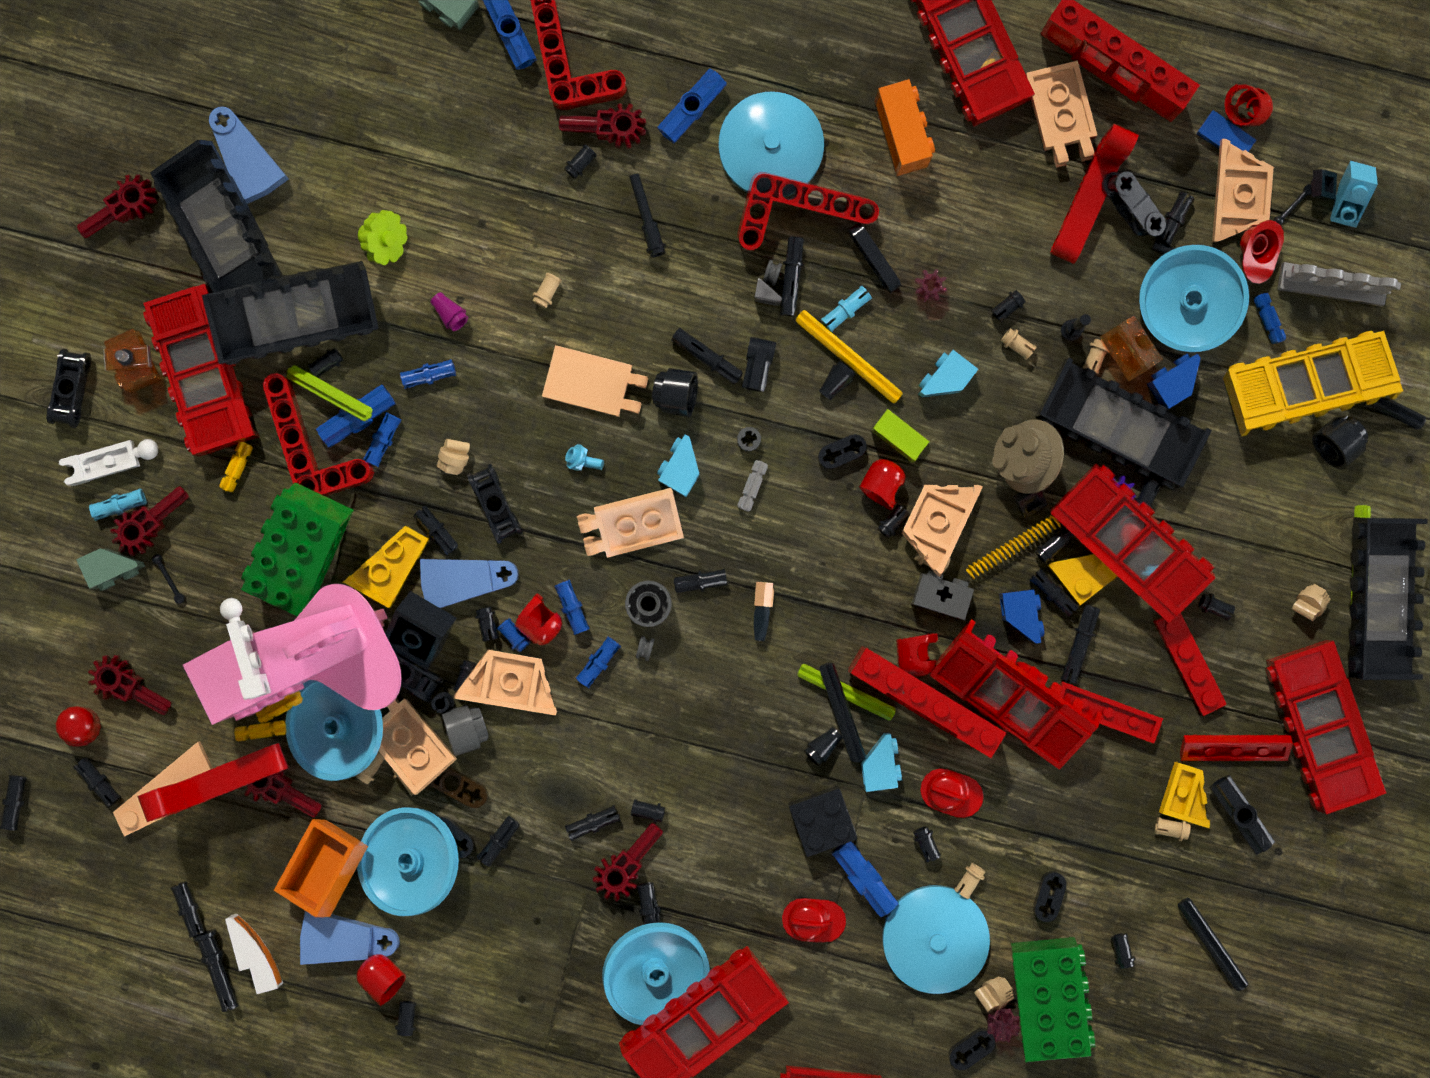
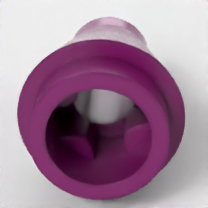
(451, 314)

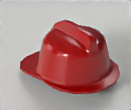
(1261, 250)
(951, 793)
(814, 920)

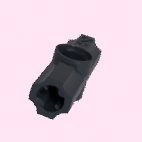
(1251, 828)

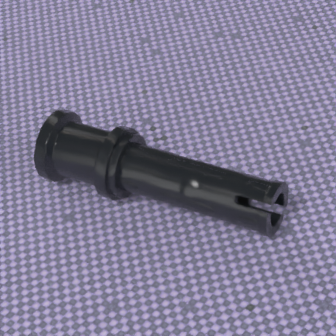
(212, 957)

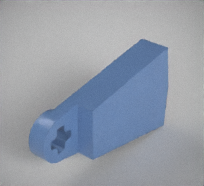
(245, 157)
(459, 580)
(342, 940)

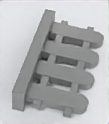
(1336, 284)

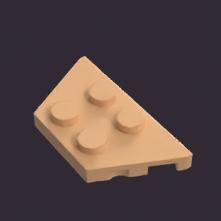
(1241, 191)
(939, 522)
(508, 682)

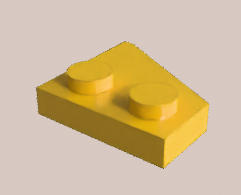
(1082, 576)
(1185, 795)

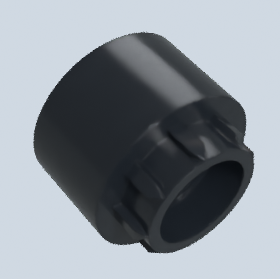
(676, 392)
(1341, 441)

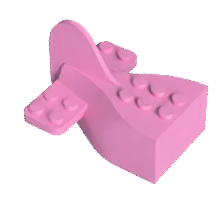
(330, 641)

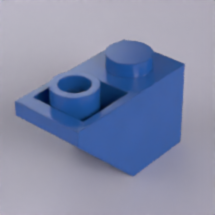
(1176, 384)
(1020, 613)

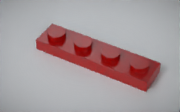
(1190, 664)
(1114, 714)
(1236, 747)

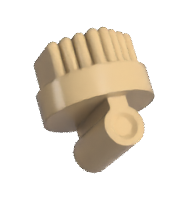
(453, 456)
(1311, 602)
(995, 994)

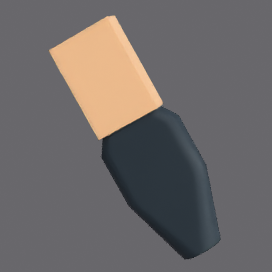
(763, 600)

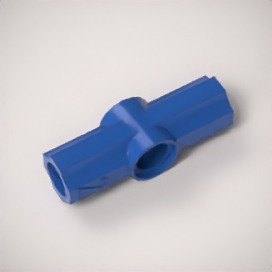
(515, 42)
(703, 93)
(345, 424)
(865, 878)

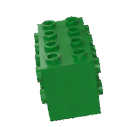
(295, 548)
(1052, 999)

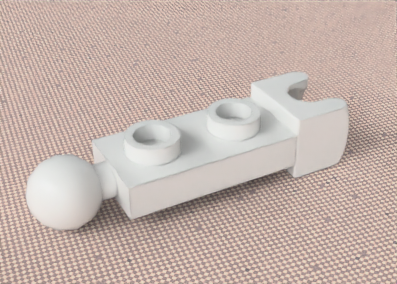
(108, 460)
(249, 662)

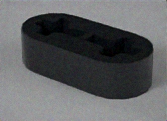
(844, 457)
(459, 833)
(1043, 894)
(975, 1054)

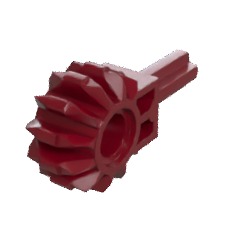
(606, 125)
(120, 206)
(148, 522)
(126, 686)
(279, 789)
(627, 864)

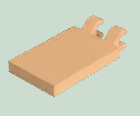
(1063, 111)
(591, 382)
(632, 524)
(413, 746)

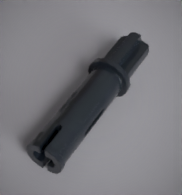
(791, 276)
(707, 356)
(1081, 643)

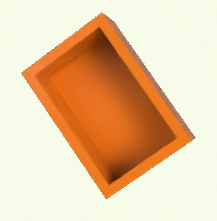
(904, 127)
(321, 868)

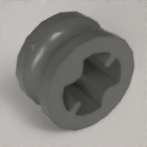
(772, 272)
(756, 443)
(645, 648)

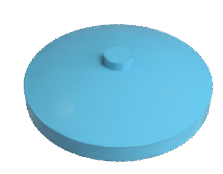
(771, 136)
(1194, 298)
(332, 734)
(408, 861)
(936, 939)
(652, 968)

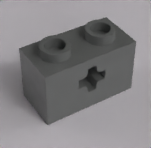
(954, 606)

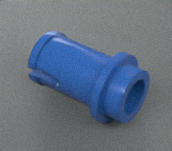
(513, 635)

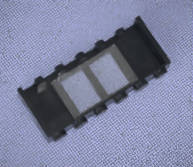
(214, 218)
(290, 312)
(1123, 425)
(1384, 598)

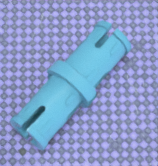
(846, 308)
(117, 504)

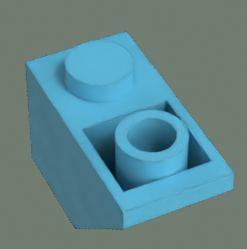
(1354, 193)
(950, 377)
(682, 468)
(879, 765)

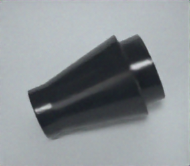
(837, 379)
(823, 746)

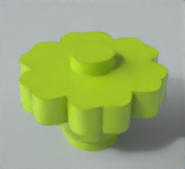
(382, 237)

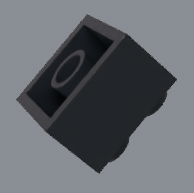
(419, 630)
(822, 821)

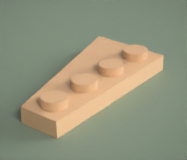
(191, 763)

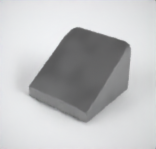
(766, 295)

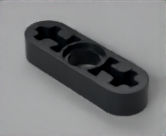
(874, 257)

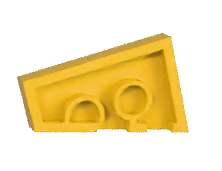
(390, 567)

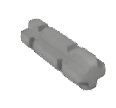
(752, 485)

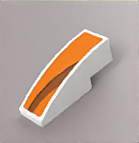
(253, 954)

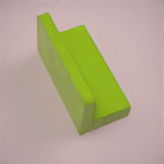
(900, 436)

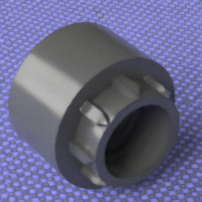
(634, 607)
(464, 729)

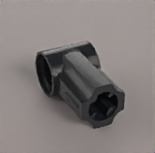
(759, 358)

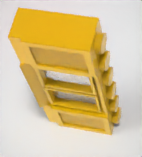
(1312, 381)

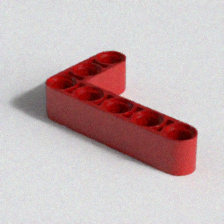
(558, 56)
(1110, 154)
(800, 199)
(303, 446)
(212, 783)

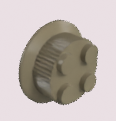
(1029, 456)

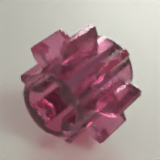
(937, 283)
(1003, 1025)

